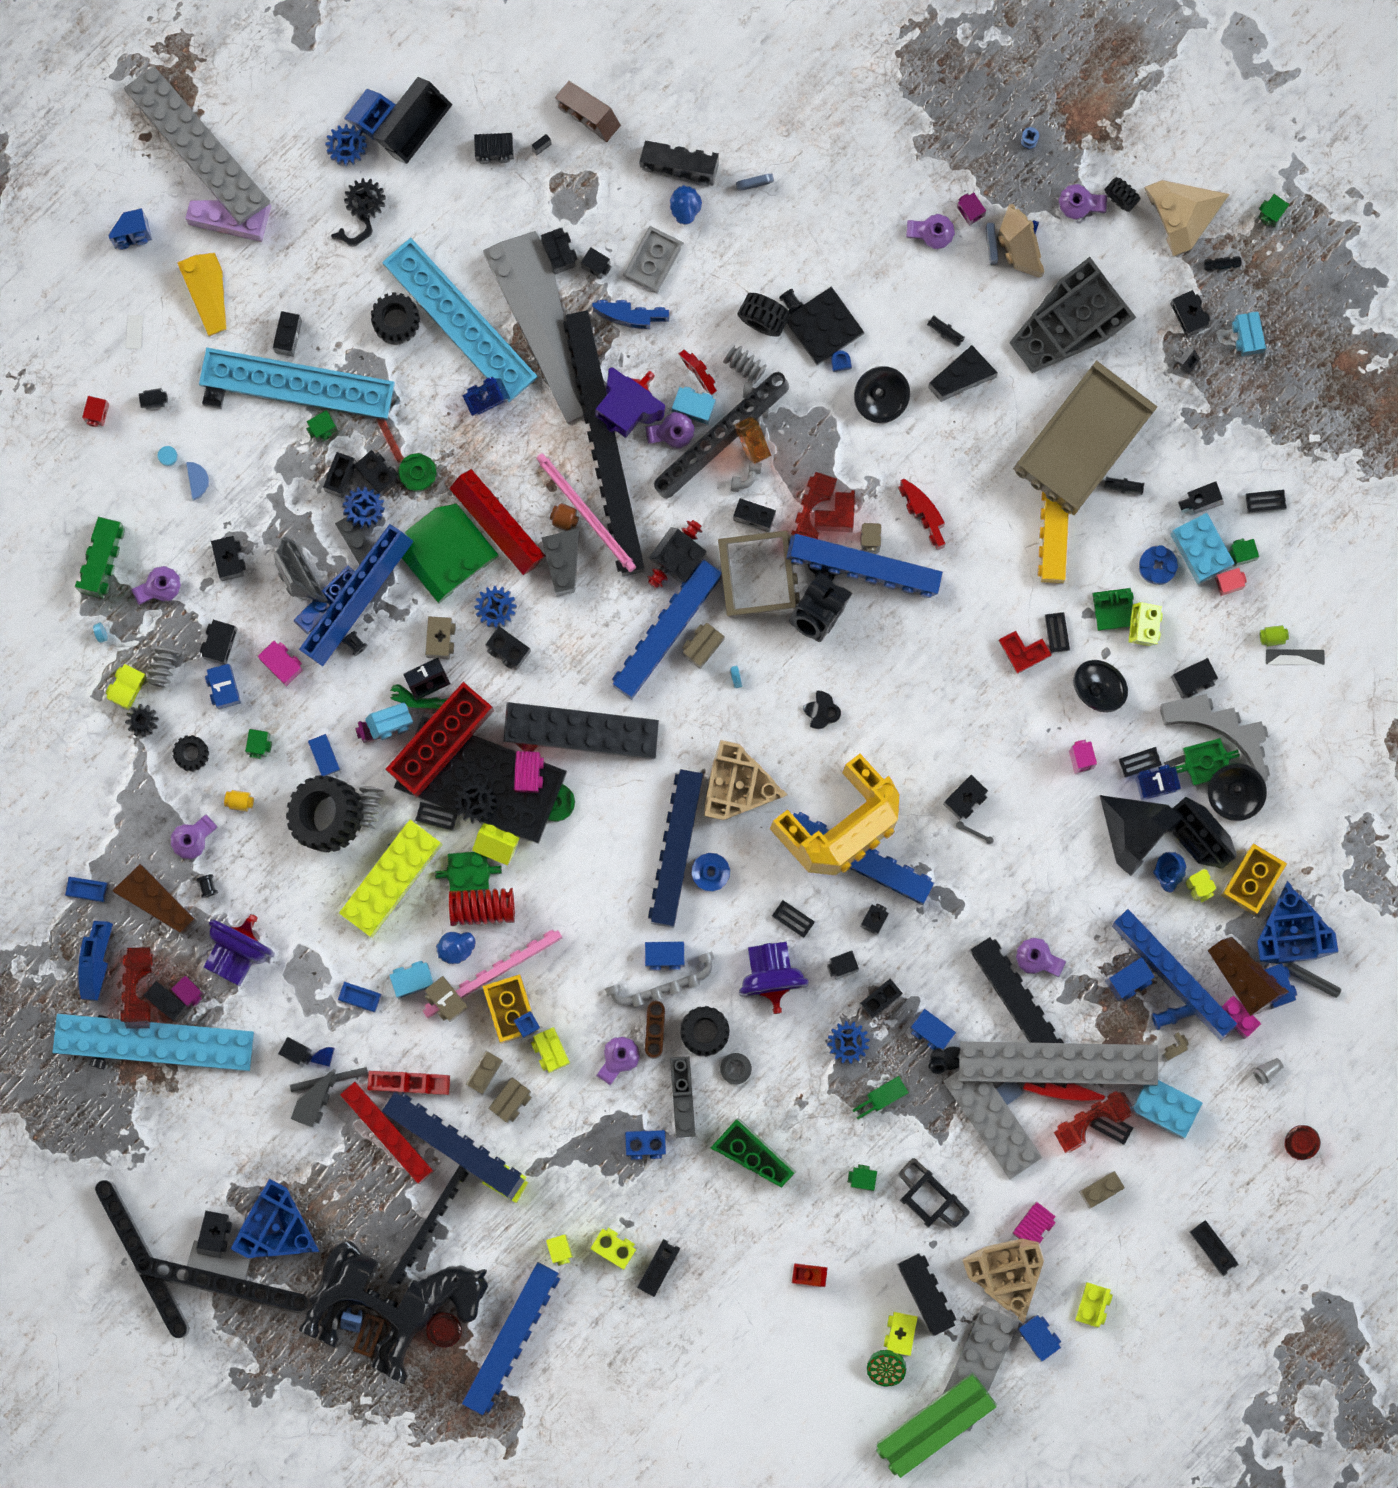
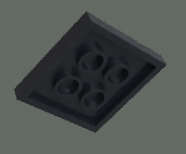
(824, 326)

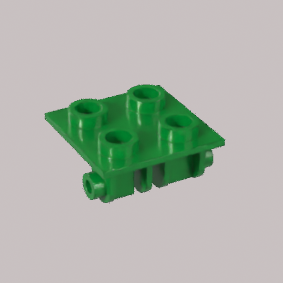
(1113, 608)

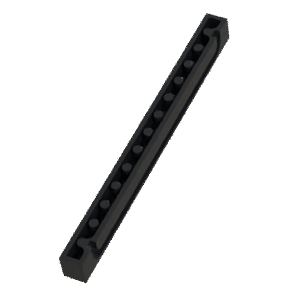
(604, 441)

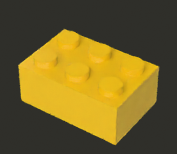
(1253, 879)
(507, 1002)

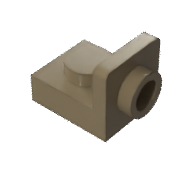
(1173, 1050)

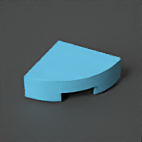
(736, 676)

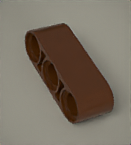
(655, 1020)

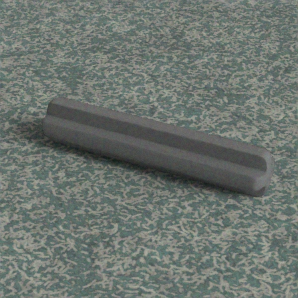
(1314, 980)

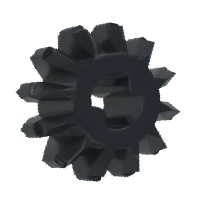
(136, 726)

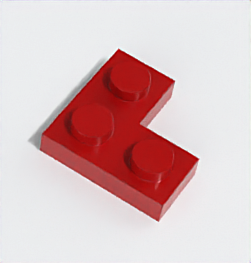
(698, 368)
(1021, 656)

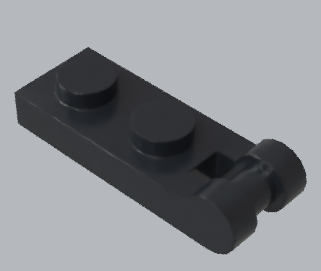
(1213, 1247)
(658, 1268)

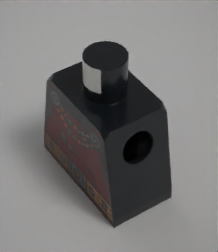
(1209, 493)

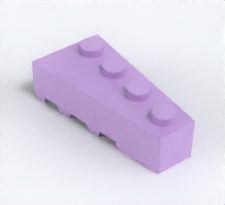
(214, 217)

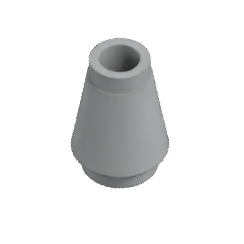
(1267, 1071)

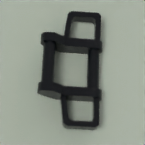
(950, 1198)

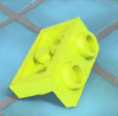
(1093, 1305)

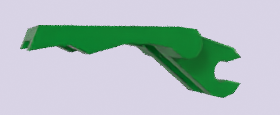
(406, 697)
(884, 1096)

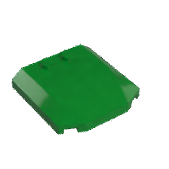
(446, 550)

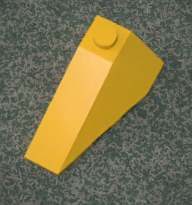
(205, 283)

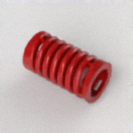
(479, 911)

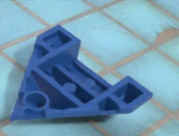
(1295, 932)
(273, 1226)

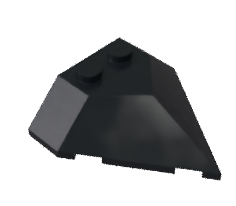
(1136, 828)

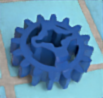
(350, 139)
(356, 507)
(503, 603)
(840, 1052)

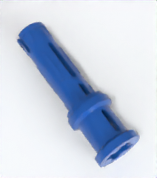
(1171, 1016)

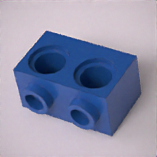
(645, 1138)

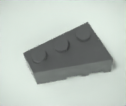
(562, 558)

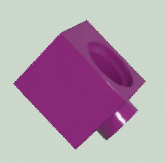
(971, 208)
(188, 992)

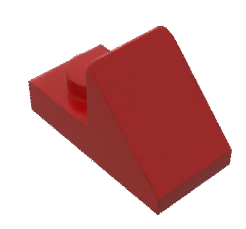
(809, 1275)

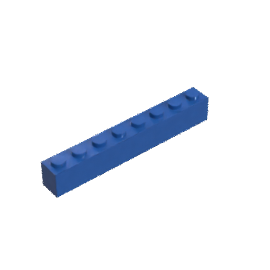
(864, 565)
(356, 595)
(667, 629)
(881, 869)
(1174, 974)
(510, 1339)

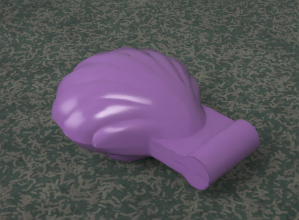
(1078, 201)
(935, 231)
(675, 430)
(161, 584)
(189, 840)
(1044, 959)
(614, 1064)

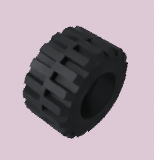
(390, 303)
(763, 314)
(697, 1015)

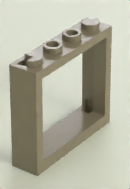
(792, 578)

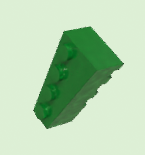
(100, 558)
(750, 1151)

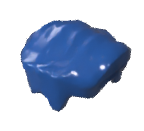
(685, 204)
(1170, 870)
(455, 947)

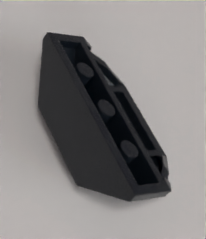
(1203, 835)

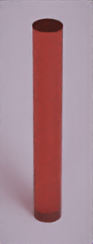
(390, 439)

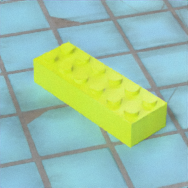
(390, 878)

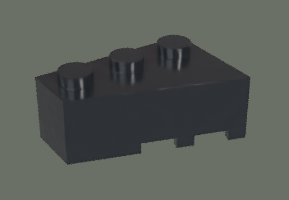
(962, 374)

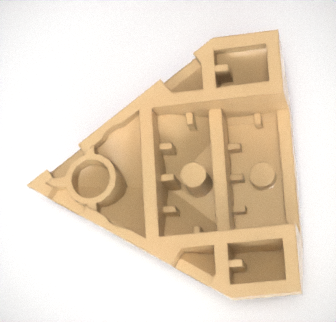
(1184, 211)
(1020, 242)
(737, 783)
(1007, 1273)

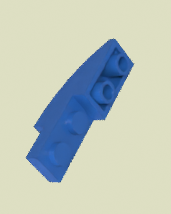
(623, 315)
(315, 610)
(91, 963)

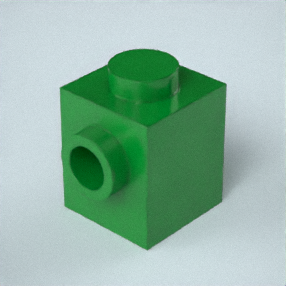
(1272, 210)
(321, 426)
(1243, 551)
(258, 744)
(862, 1178)

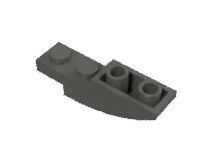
(682, 1097)

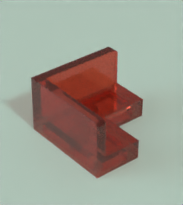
(841, 518)

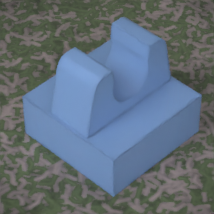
(350, 1321)

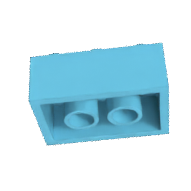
(1202, 548)
(1167, 1108)

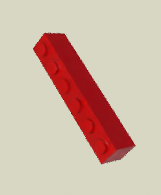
(497, 522)
(387, 1133)

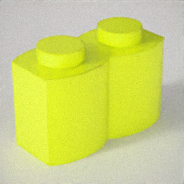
(126, 687)

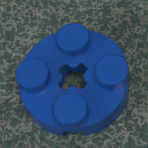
(1160, 554)

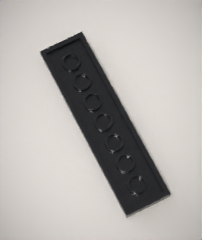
(580, 730)

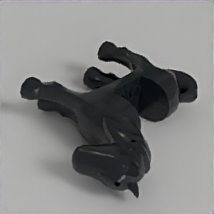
(346, 1282)

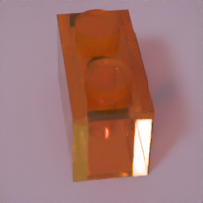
(752, 440)

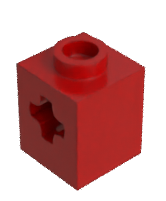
(95, 411)

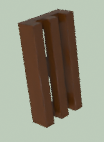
(375, 1319)

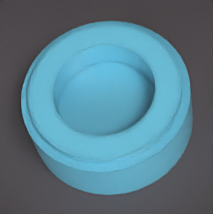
(167, 456)
(100, 632)

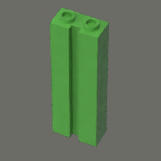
(936, 1425)

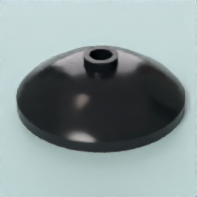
(889, 402)
(1100, 686)
(1234, 804)

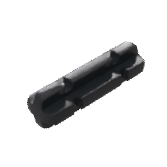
(1222, 263)

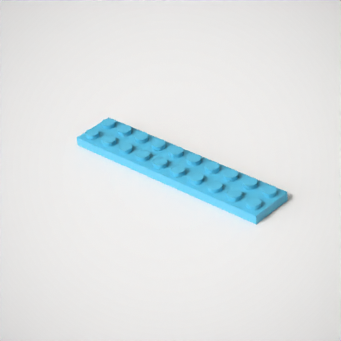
(458, 318)
(297, 383)
(155, 1044)

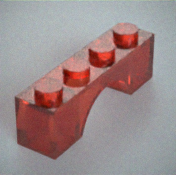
(820, 490)
(138, 964)
(1073, 1134)

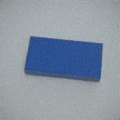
(324, 755)
(86, 889)
(359, 997)

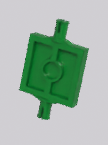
(1204, 760)
(468, 871)

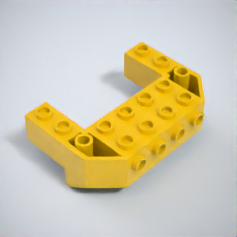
(854, 834)

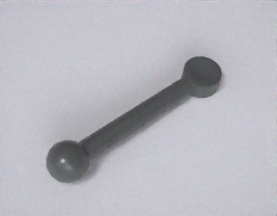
(960, 825)

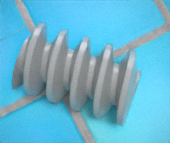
(744, 364)
(161, 666)
(369, 802)

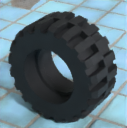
(346, 817)

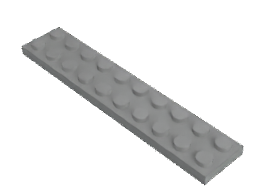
(197, 145)
(1058, 1063)

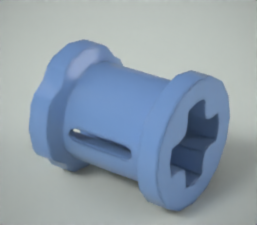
(1032, 133)

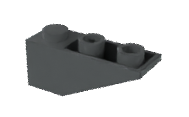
(310, 1104)

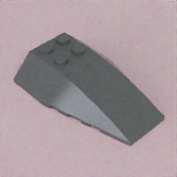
(1072, 318)

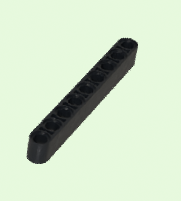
(719, 444)
(134, 1252)
(213, 1277)

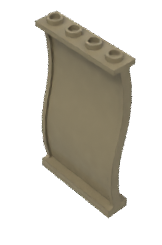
(1084, 438)

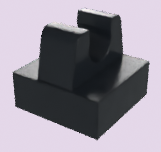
(1188, 359)
(213, 397)

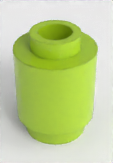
(1274, 635)

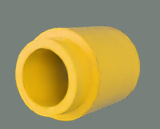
(238, 800)

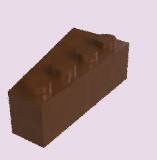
(150, 895)
(1246, 977)

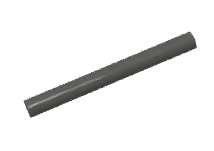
(340, 1076)

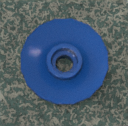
(706, 862)

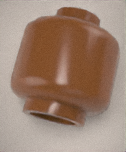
(564, 517)

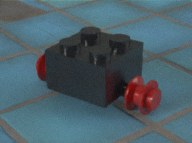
(676, 554)

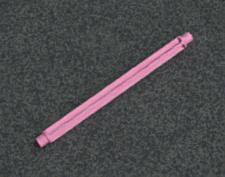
(586, 512)

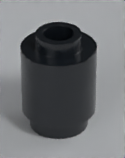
(153, 398)

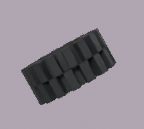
(1122, 194)
(179, 749)

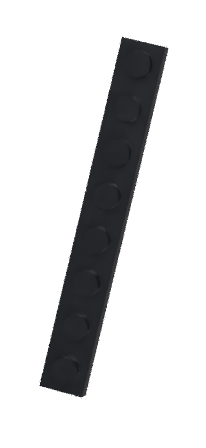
(428, 1226)

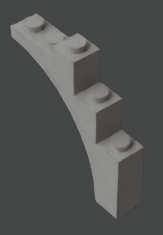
(1226, 722)

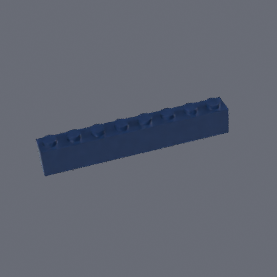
(676, 848)
(452, 1145)

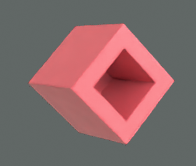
(1230, 581)

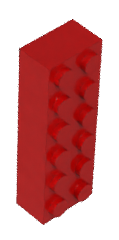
(440, 739)

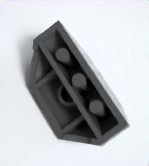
(296, 572)

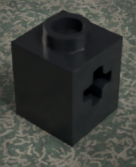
(596, 263)
(867, 922)

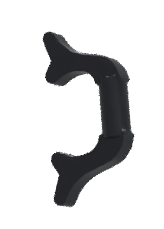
(358, 239)

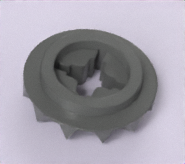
(745, 1070)

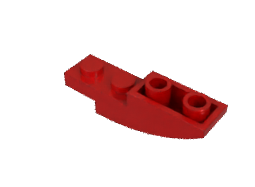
(921, 505)

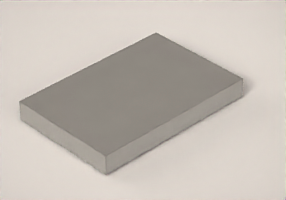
(653, 259)
(229, 1264)

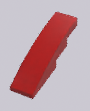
(408, 1082)
(1071, 1092)

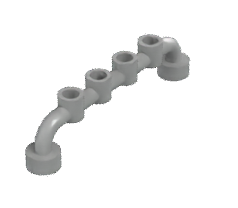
(754, 469)
(673, 987)

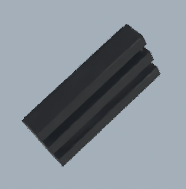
(1282, 499)
(1056, 628)
(1152, 750)
(424, 805)
(797, 912)
(1126, 1134)

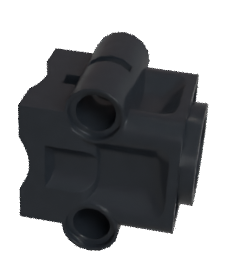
(819, 608)

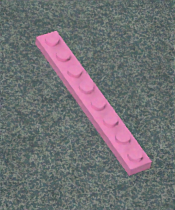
(501, 967)

